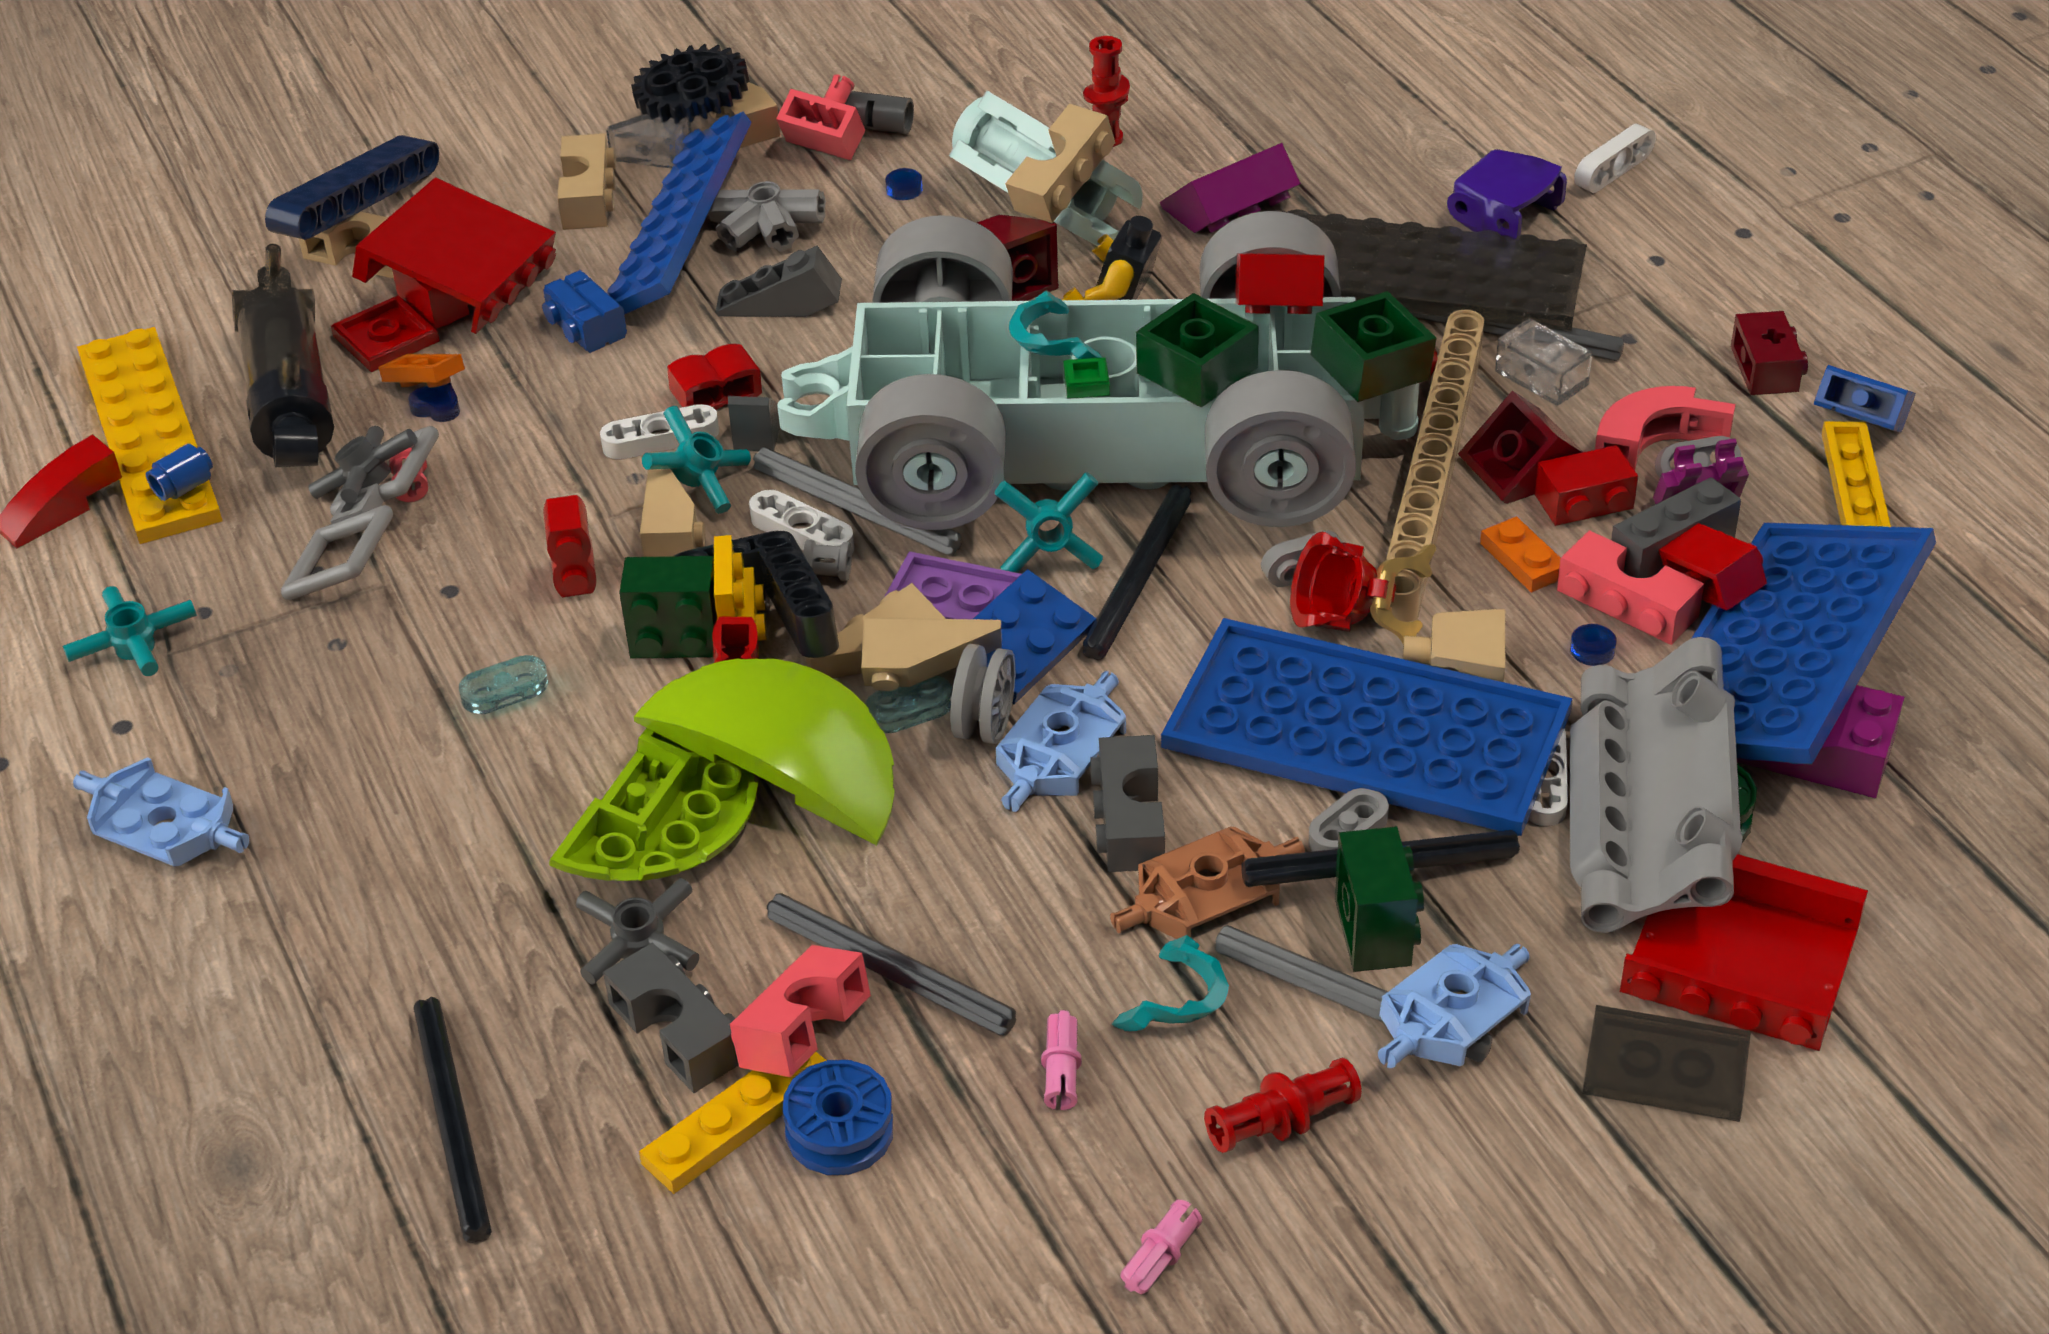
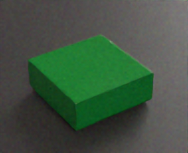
(1086, 377)

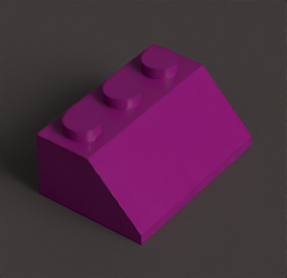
(1234, 190)

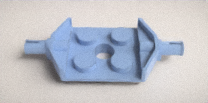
(1050, 760)
(137, 798)
(1441, 1024)

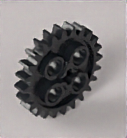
(690, 83)

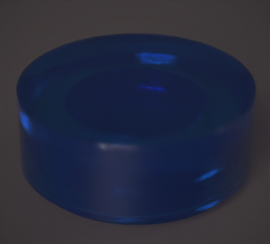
(904, 184)
(1593, 644)

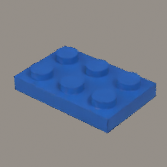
(1037, 627)

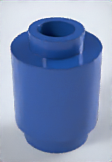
(179, 472)

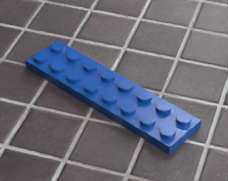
(678, 213)

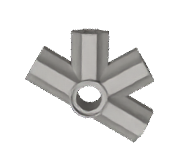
(767, 211)

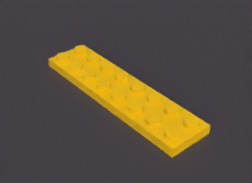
(143, 424)

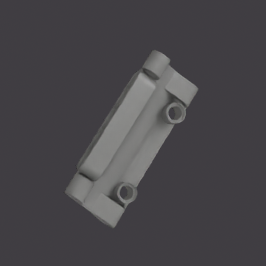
(1654, 788)

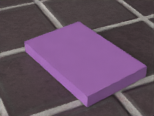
(952, 586)

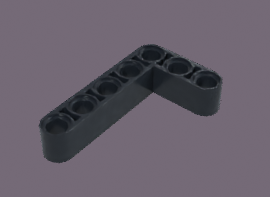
(791, 587)

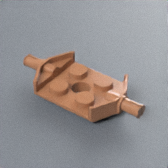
(1179, 898)

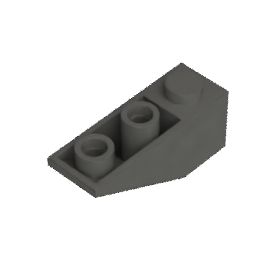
(787, 289)

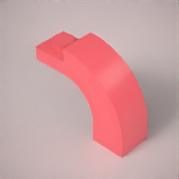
(1659, 416)

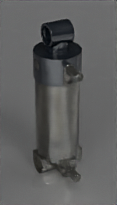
(282, 367)

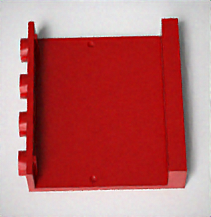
(459, 248)
(1759, 960)

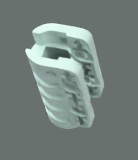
(997, 138)

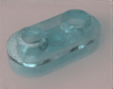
(503, 684)
(910, 705)

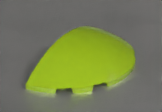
(787, 729)
(659, 815)

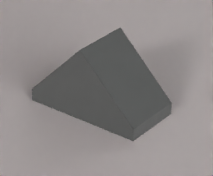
(753, 422)

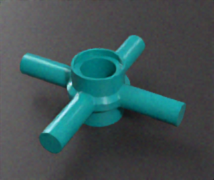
(696, 459)
(1046, 510)
(129, 631)

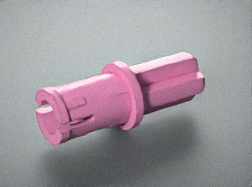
(1061, 1060)
(1160, 1247)

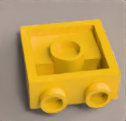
(735, 586)

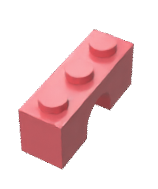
(1656, 605)
(777, 1027)

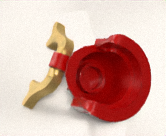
(1340, 586)

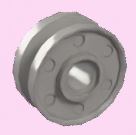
(982, 693)

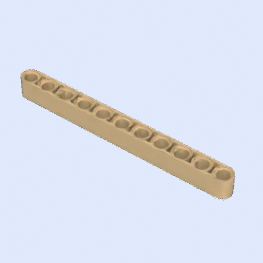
(1435, 454)

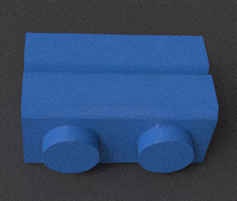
(584, 311)
(1864, 398)

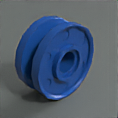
(838, 1117)

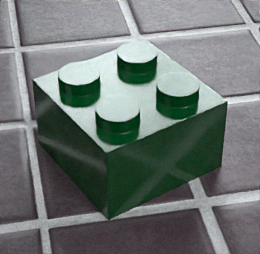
(1373, 346)
(1197, 349)
(669, 606)
(1377, 898)

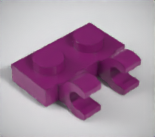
(1727, 471)

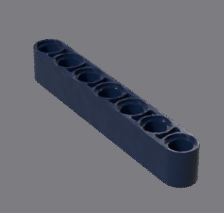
(351, 187)

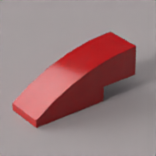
(59, 491)

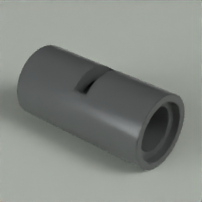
(883, 111)

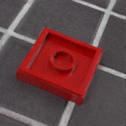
(384, 333)

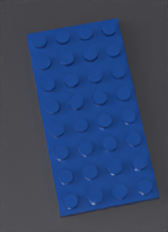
(1810, 630)
(1371, 723)

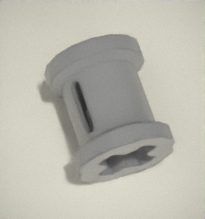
(841, 554)

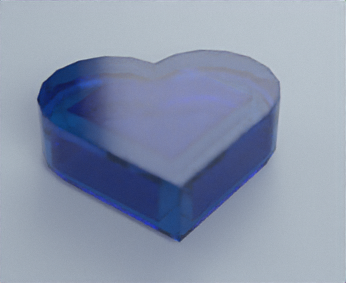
(435, 402)

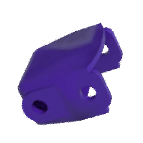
(1502, 186)

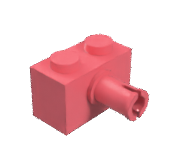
(823, 122)

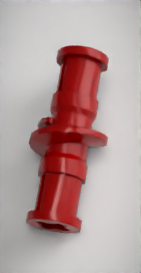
(1109, 86)
(1282, 1105)

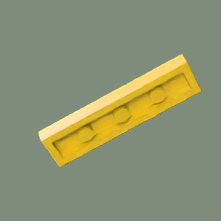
(1854, 474)
(718, 1127)

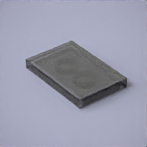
(1667, 1063)

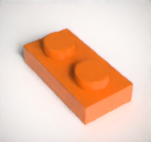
(422, 368)
(1522, 553)

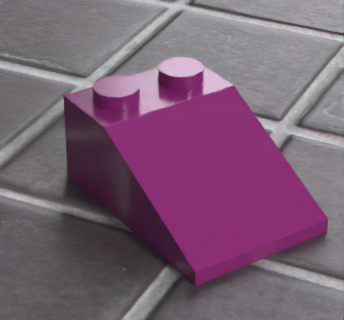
(1855, 748)

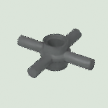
(362, 463)
(634, 926)

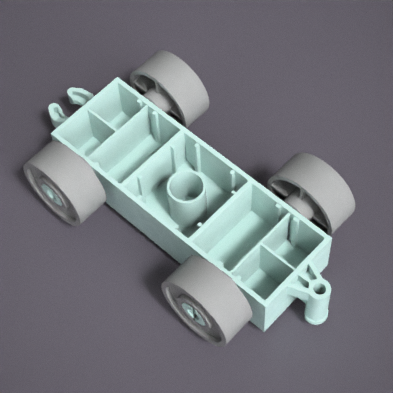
(954, 405)

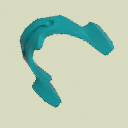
(1038, 343)
(1185, 951)

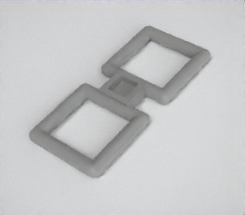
(355, 517)

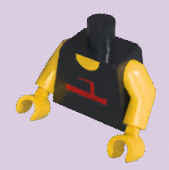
(1126, 261)

